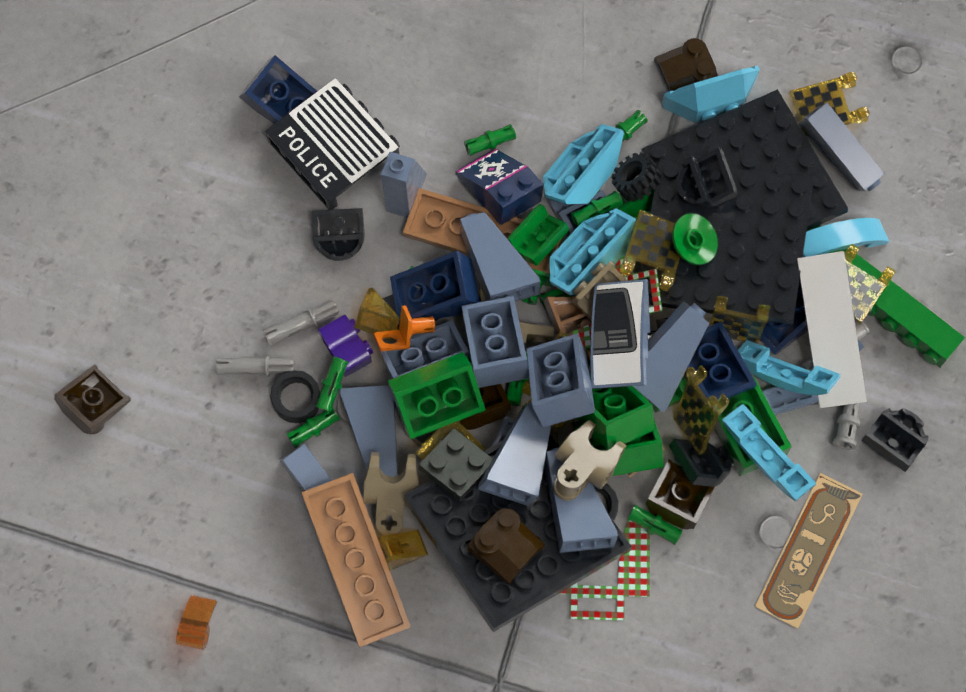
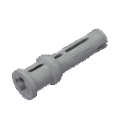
(848, 426)

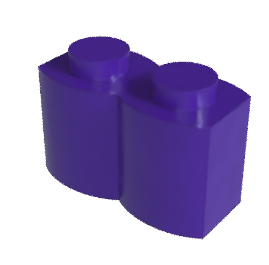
(344, 343)

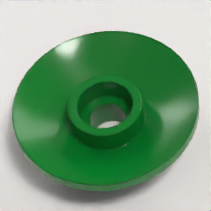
(702, 237)

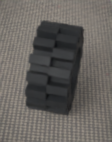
(641, 185)

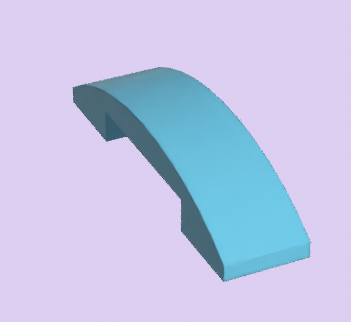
(843, 234)
(784, 374)
(766, 454)

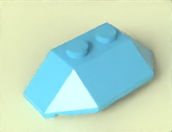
(711, 96)
(584, 166)
(592, 242)

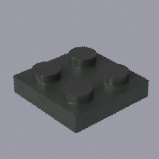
(456, 464)

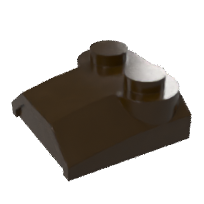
(686, 64)
(91, 400)
(496, 408)
(678, 498)
(505, 544)

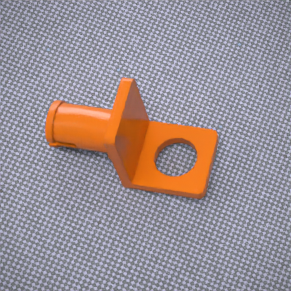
(407, 327)

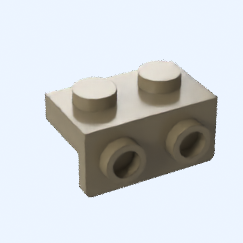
(585, 292)

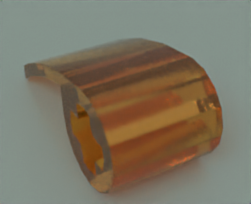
(194, 624)

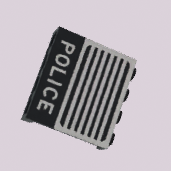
(331, 141)

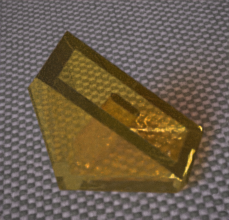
(376, 314)
(402, 548)

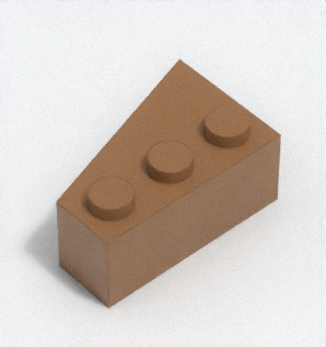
(565, 314)

